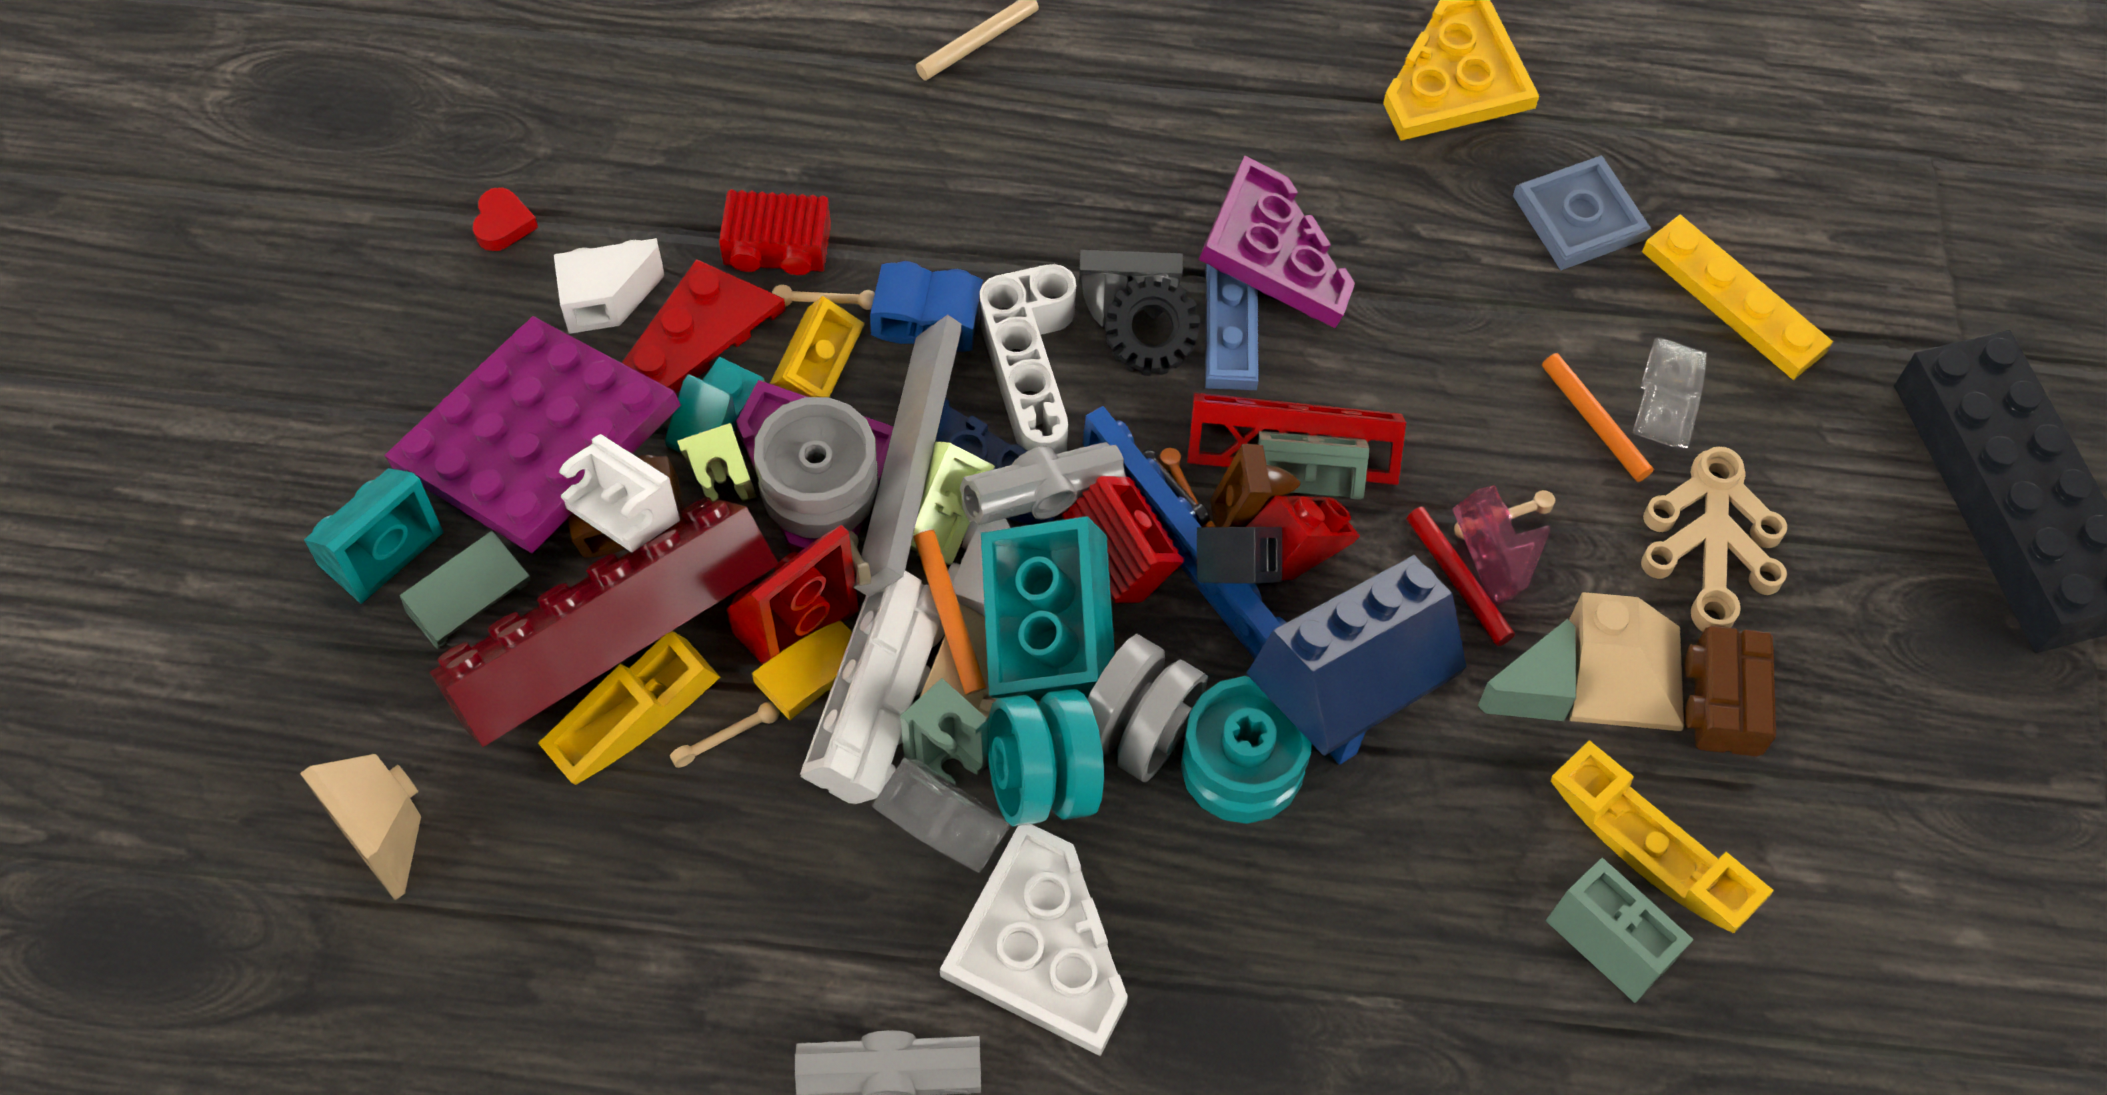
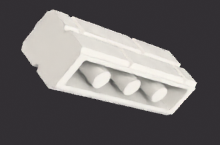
(872, 689)

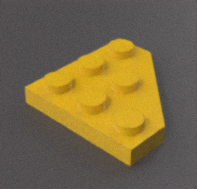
(1459, 73)

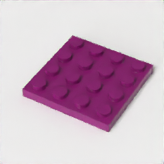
(516, 422)

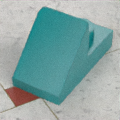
(711, 401)

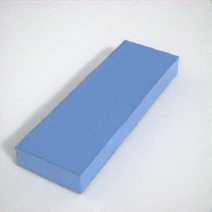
(1230, 333)

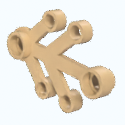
(1718, 534)

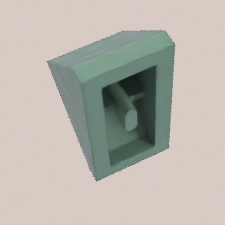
(1539, 681)

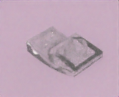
(1671, 393)

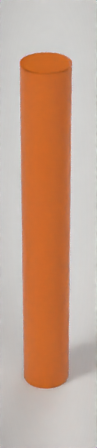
(1597, 417)
(949, 612)

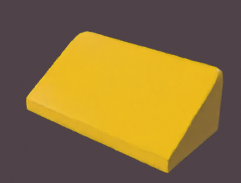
(818, 350)

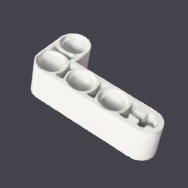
(1021, 328)

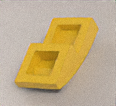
(804, 669)

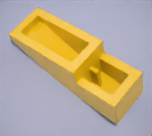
(628, 707)

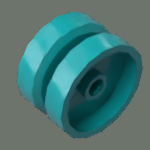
(1242, 753)
(1045, 757)

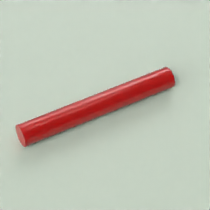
(1460, 576)

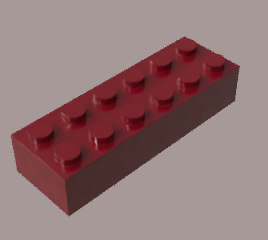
(601, 619)

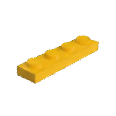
(1737, 297)

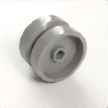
(816, 466)
(1144, 705)

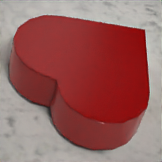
(502, 220)

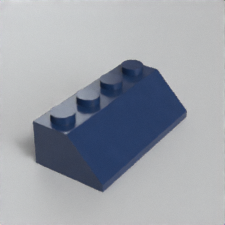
(1362, 654)

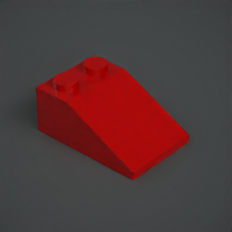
(798, 597)

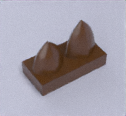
(1248, 487)

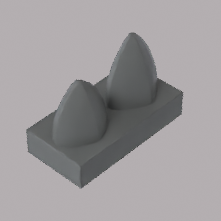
(1109, 271)

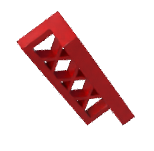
(1294, 417)

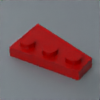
(699, 323)

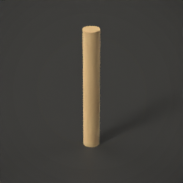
(975, 38)

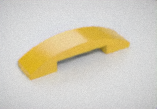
(1656, 846)

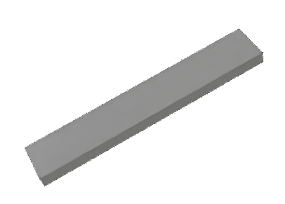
(909, 455)

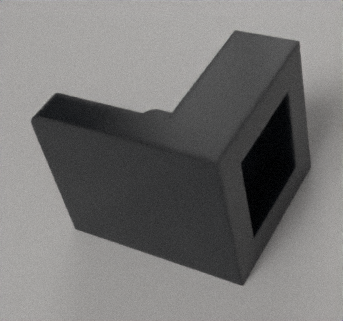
(1239, 554)

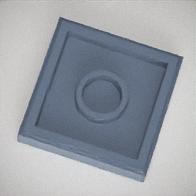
(1581, 212)

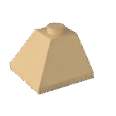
(1626, 664)
(372, 812)

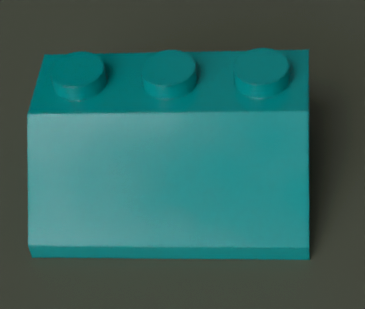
(1046, 608)

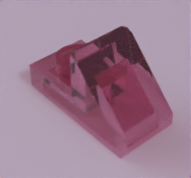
(1500, 555)

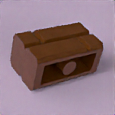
(1732, 691)

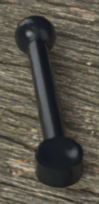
(1200, 511)

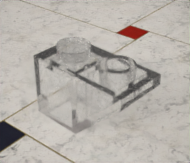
(941, 814)

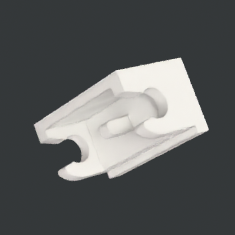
(619, 494)

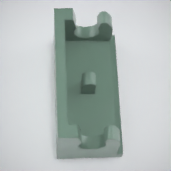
(1319, 462)
(463, 588)
(945, 728)
(1618, 929)

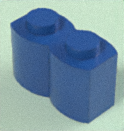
(914, 299)

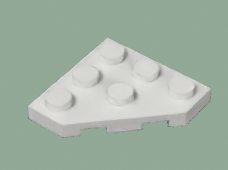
(1040, 944)

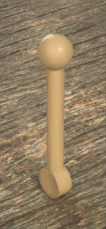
(864, 299)
(1542, 503)
(685, 754)

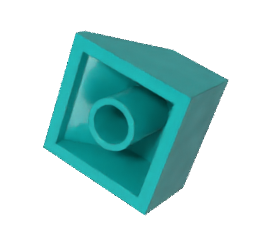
(375, 533)

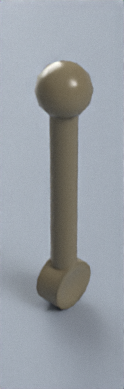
(861, 567)

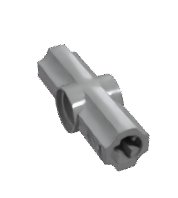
(1038, 482)
(889, 1066)

